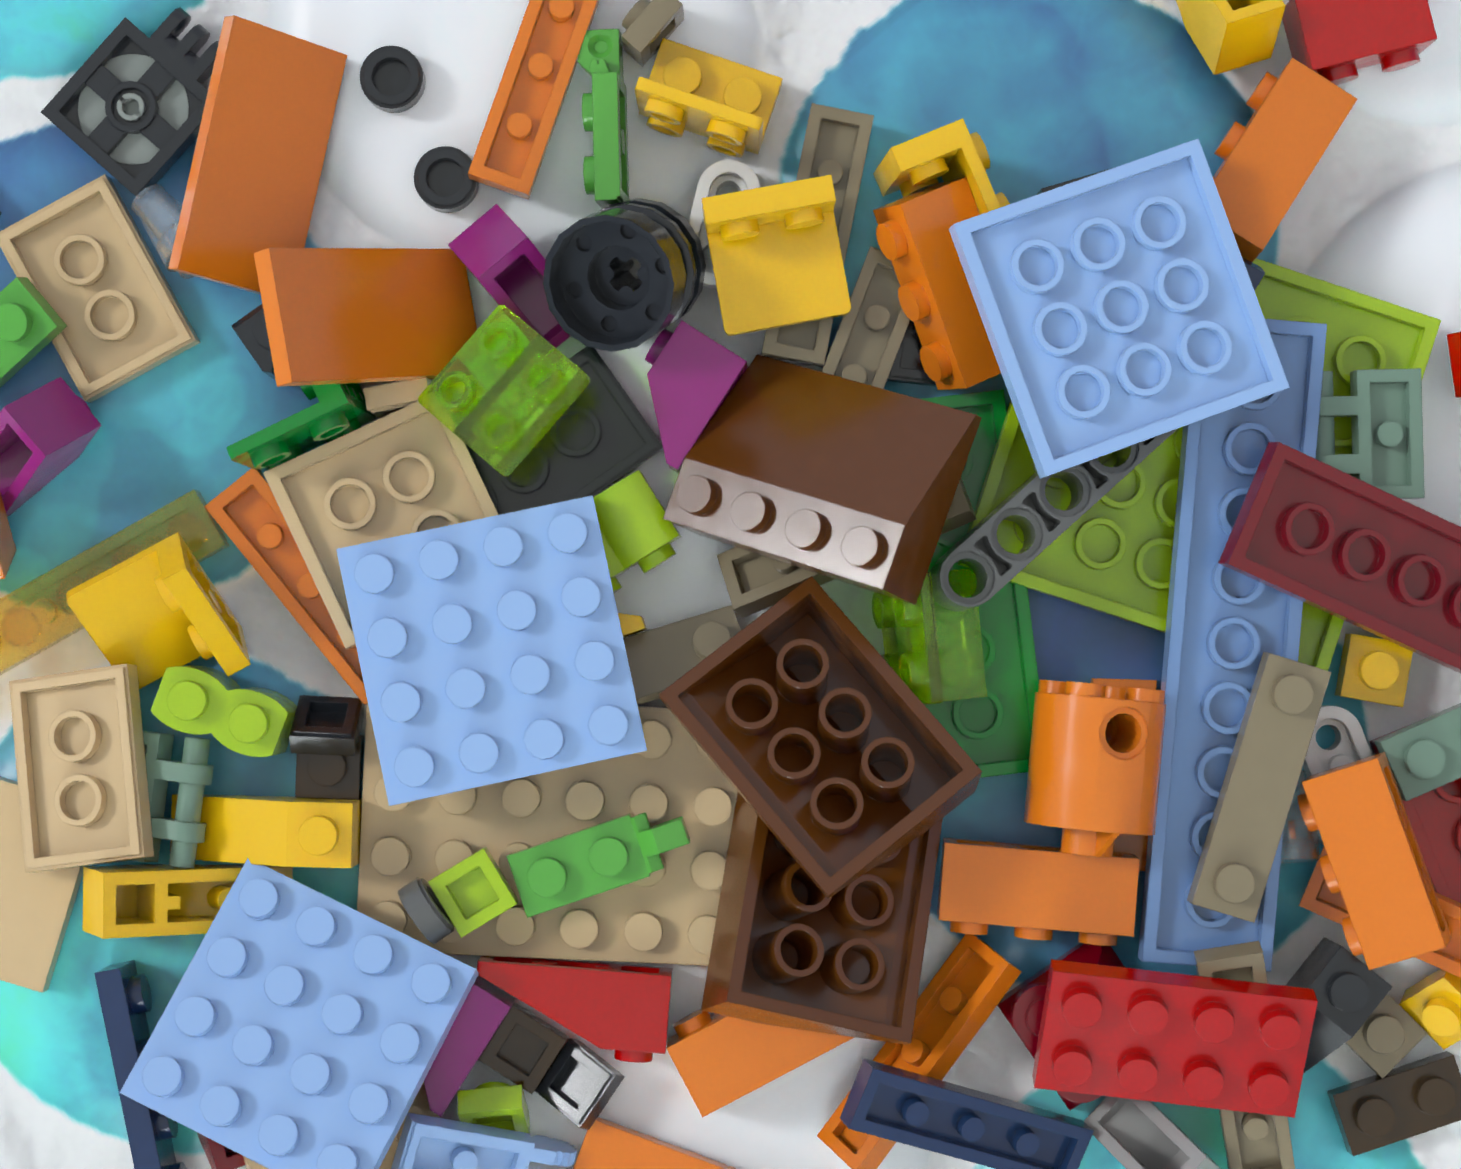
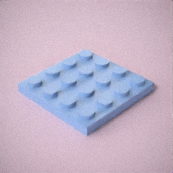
(1118, 307)
(491, 650)
(299, 1029)

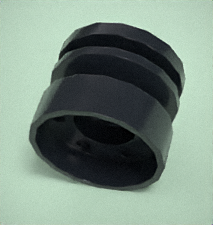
(591, 279)

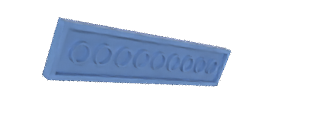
(1215, 646)

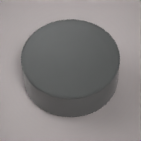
(425, 910)

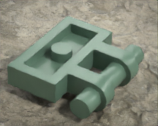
(1384, 429)
(192, 776)

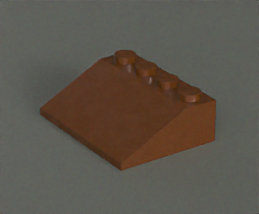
(826, 476)
(822, 738)
(813, 960)

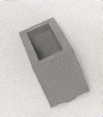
(1144, 1136)

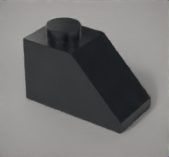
(1344, 993)

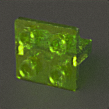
(504, 390)
(931, 646)

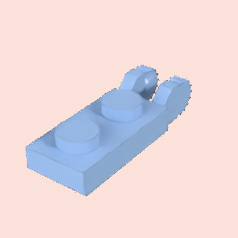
(453, 1144)

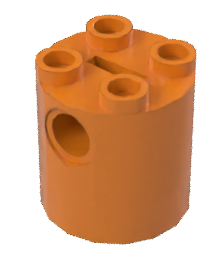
(1095, 763)

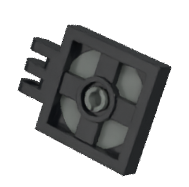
(138, 99)

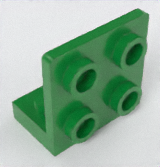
(336, 414)

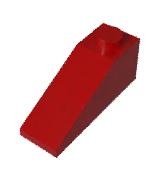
(601, 1002)

